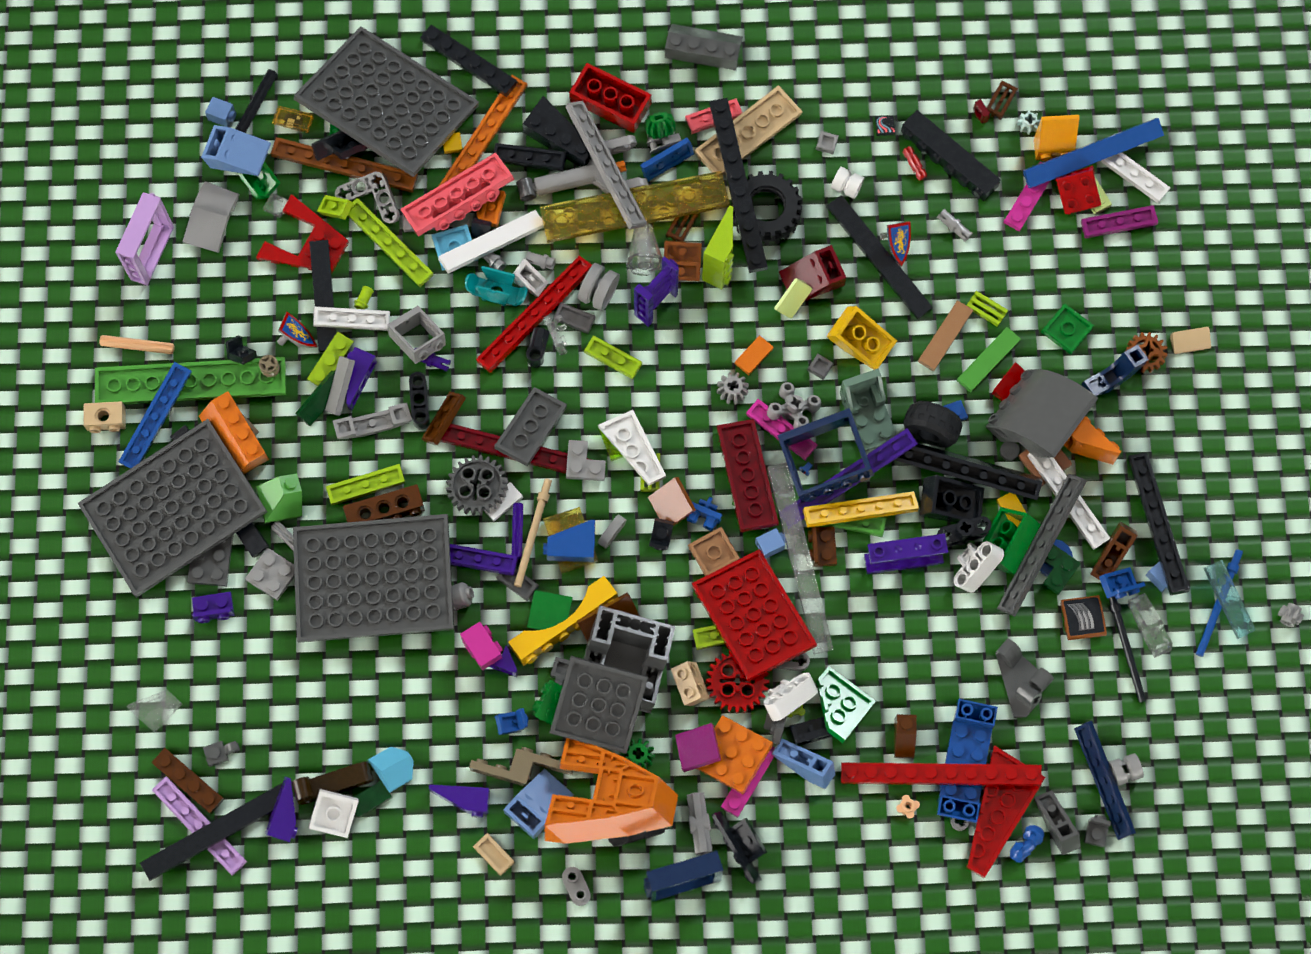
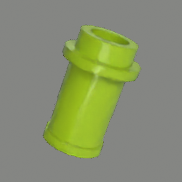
(363, 298)

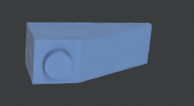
(805, 763)

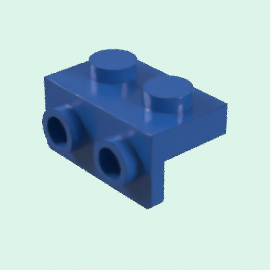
(1119, 583)

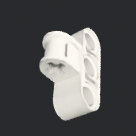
(977, 565)
(789, 696)

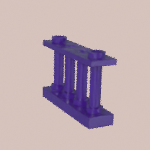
(650, 296)
(905, 553)

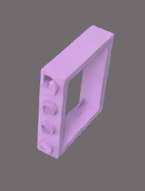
(142, 267)

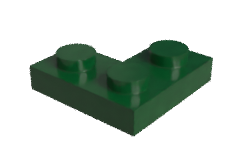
(1063, 569)

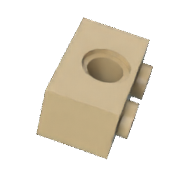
(95, 411)

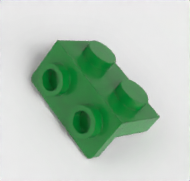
(261, 185)
(546, 706)

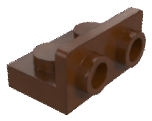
(823, 546)

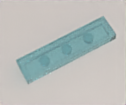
(1229, 599)

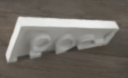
(634, 445)

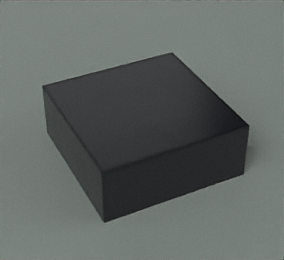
(480, 227)

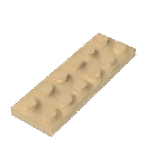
(753, 127)

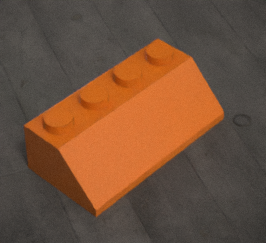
(234, 432)

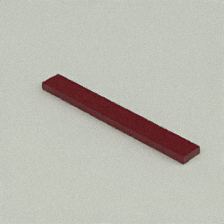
(486, 442)

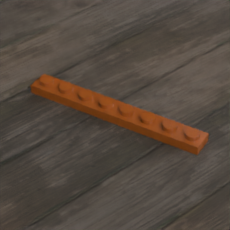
(350, 167)

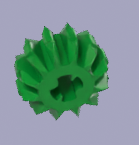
(660, 125)
(644, 751)

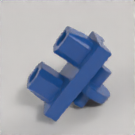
(706, 511)

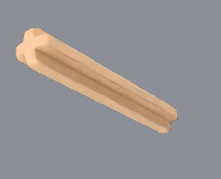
(136, 344)

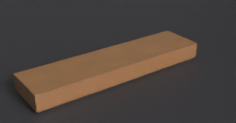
(945, 335)

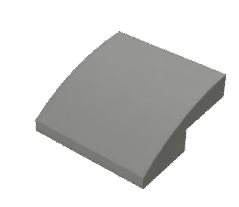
(216, 199)

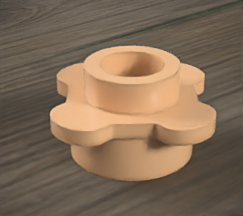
(909, 812)

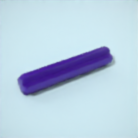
(517, 529)

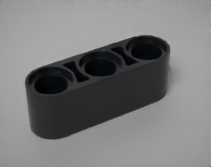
(419, 392)

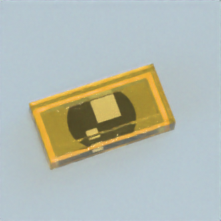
(293, 119)

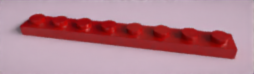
(534, 314)

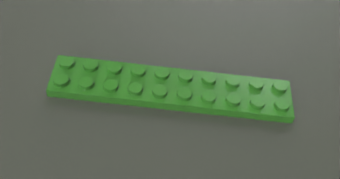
(207, 381)

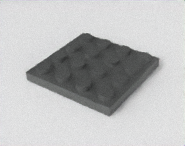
(598, 704)

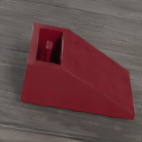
(818, 270)

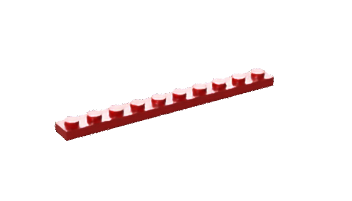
(941, 774)

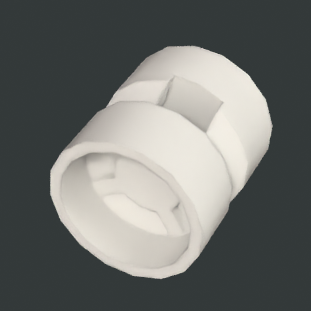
(848, 183)

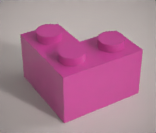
(480, 645)

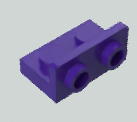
(212, 607)

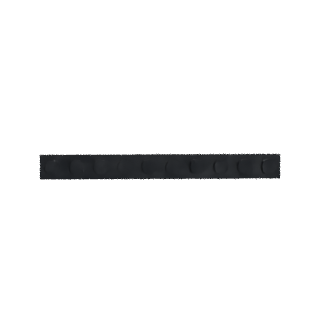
(738, 185)

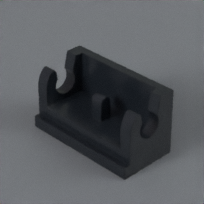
(809, 731)

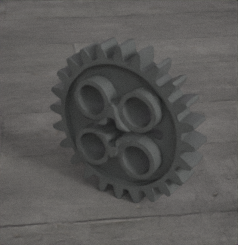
(494, 486)

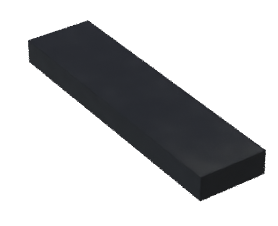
(531, 157)

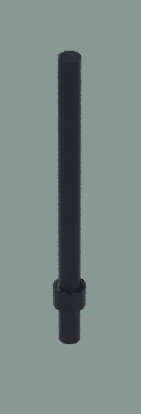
(1115, 609)

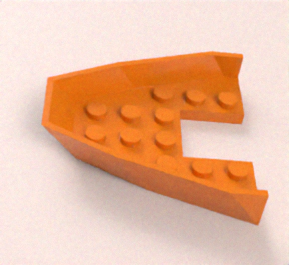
(623, 803)

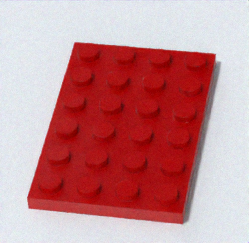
(754, 615)

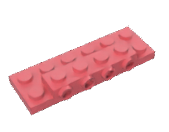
(458, 196)

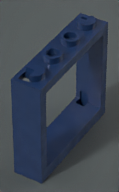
(816, 428)
(683, 876)

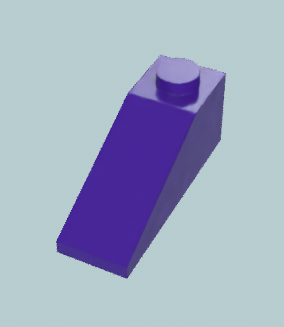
(361, 372)
(469, 799)
(283, 818)

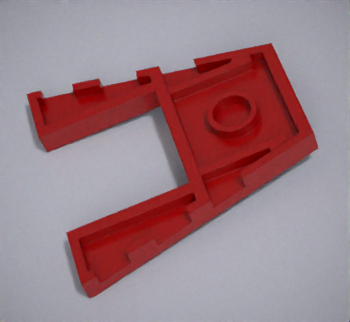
(321, 231)

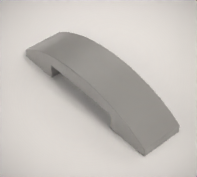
(372, 423)

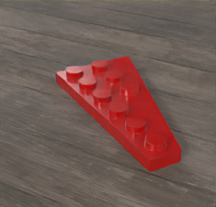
(997, 817)

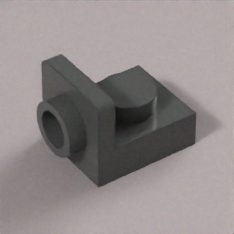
(776, 728)
(1097, 831)

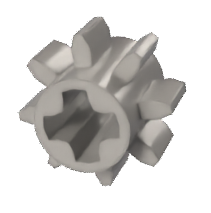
(1290, 615)

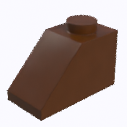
(904, 736)

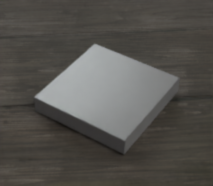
(205, 229)

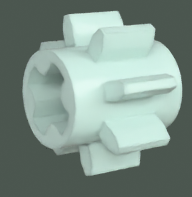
(1028, 118)

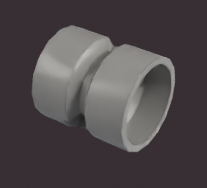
(1131, 767)

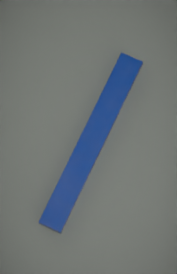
(1093, 152)

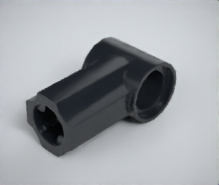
(537, 346)

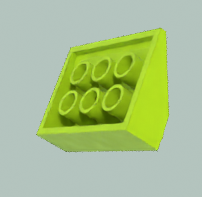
(718, 253)

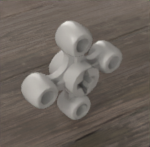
(794, 406)

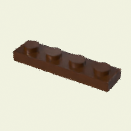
(187, 780)

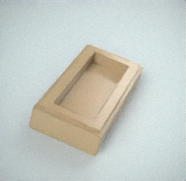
(493, 854)

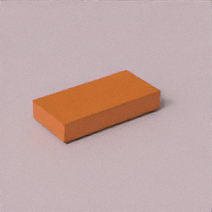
(754, 355)

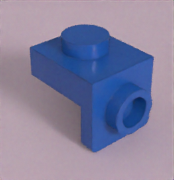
(511, 722)

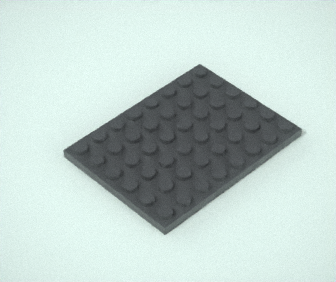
(386, 101)
(172, 508)
(373, 578)

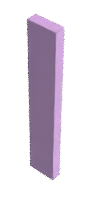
(195, 820)

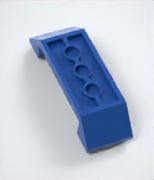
(967, 745)

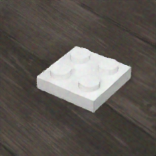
(333, 813)

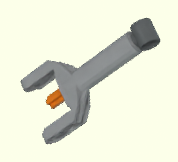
(579, 176)

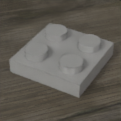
(271, 574)

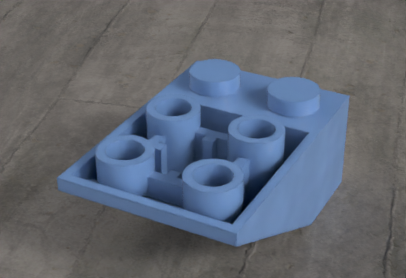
(235, 151)
(532, 803)

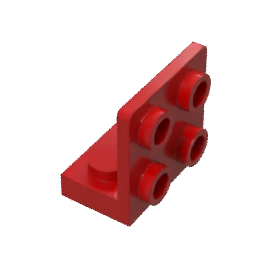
(1078, 190)

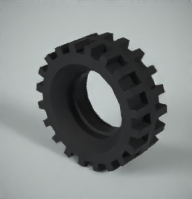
(791, 200)

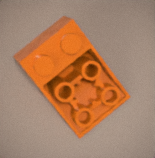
(1092, 443)

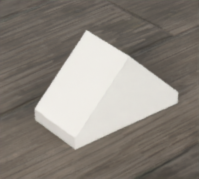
(530, 278)

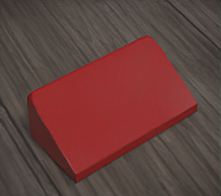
(1010, 379)

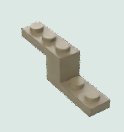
(520, 768)

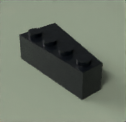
(556, 132)

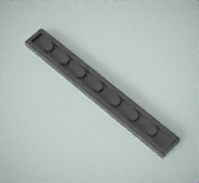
(1041, 544)

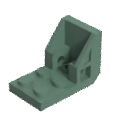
(867, 400)

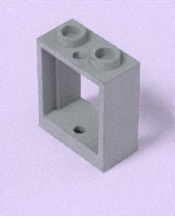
(409, 321)

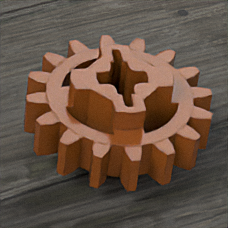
(1154, 350)

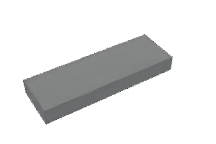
(340, 385)

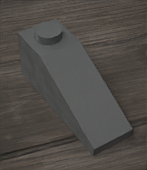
(1058, 822)

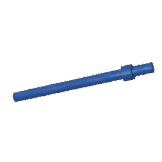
(1232, 569)

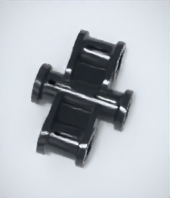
(968, 531)

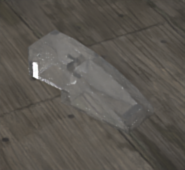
(1150, 625)

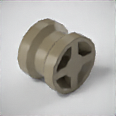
(267, 362)

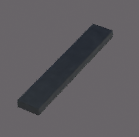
(322, 287)

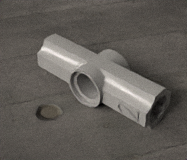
(699, 823)

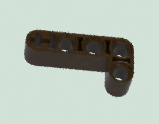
(337, 781)

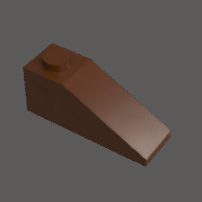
(1114, 550)

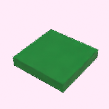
(1067, 329)
(548, 610)

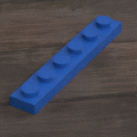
(155, 415)

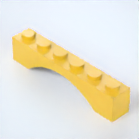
(533, 643)

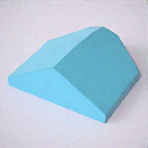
(393, 767)

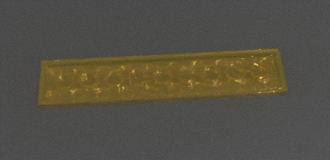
(655, 201)

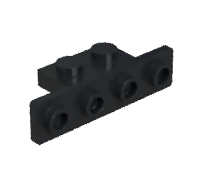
(338, 144)
(743, 843)

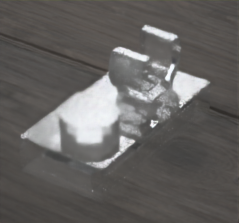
(559, 341)

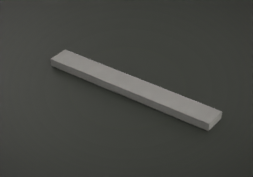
(606, 165)

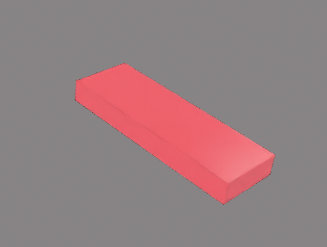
(703, 119)

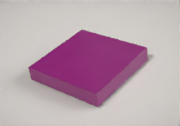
(697, 747)

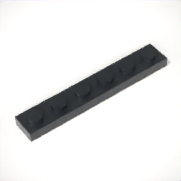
(468, 60)

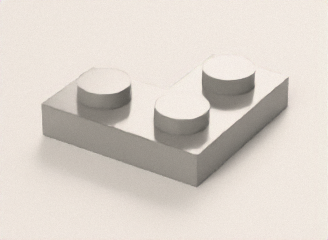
(579, 466)

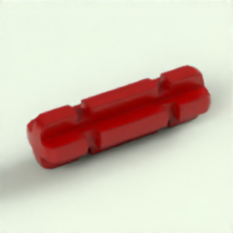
(914, 163)

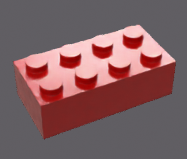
(611, 97)

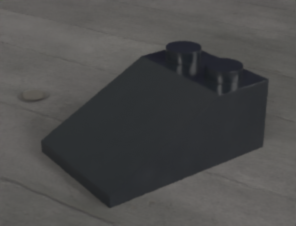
(950, 499)

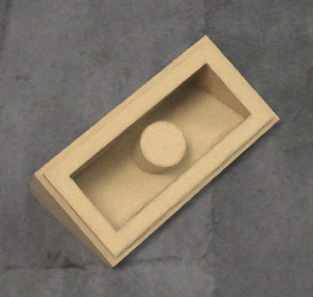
(1190, 340)

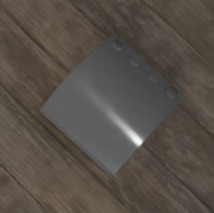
(1041, 412)
(633, 646)

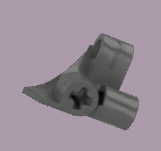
(1021, 679)

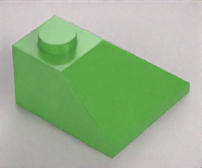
(281, 498)

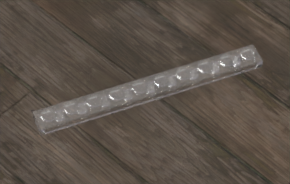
(800, 557)

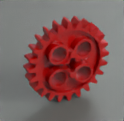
(737, 698)

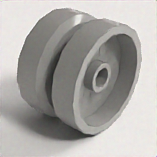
(598, 286)

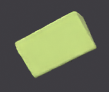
(793, 298)

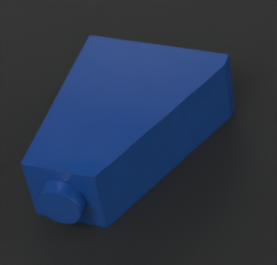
(572, 544)

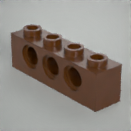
(392, 499)

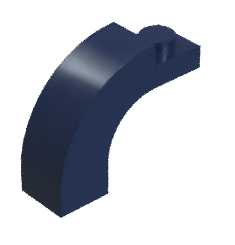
(1116, 373)

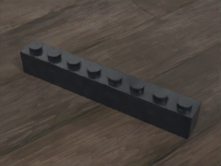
(973, 470)

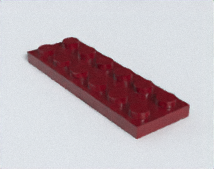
(747, 475)

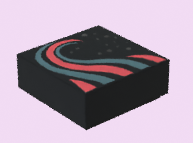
(885, 125)

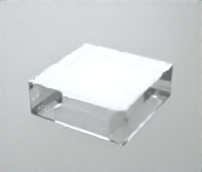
(275, 205)

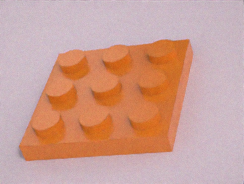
(740, 755)

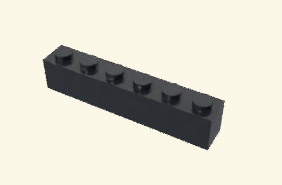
(950, 156)

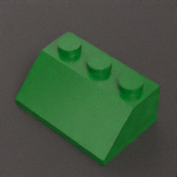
(1012, 539)

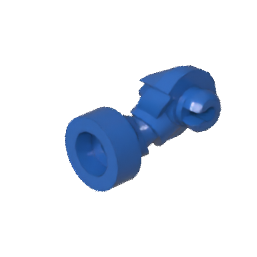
(1033, 836)

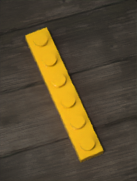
(860, 509)

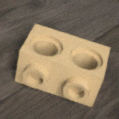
(690, 683)

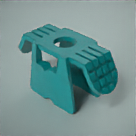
(495, 278)

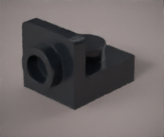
(238, 352)
(661, 534)

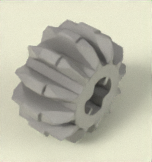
(727, 383)

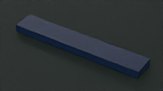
(1105, 780)

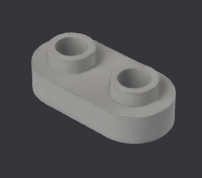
(575, 886)

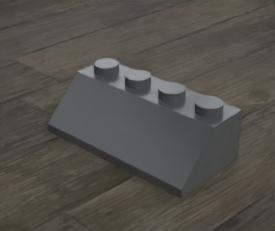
(703, 46)

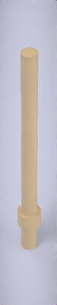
(542, 499)

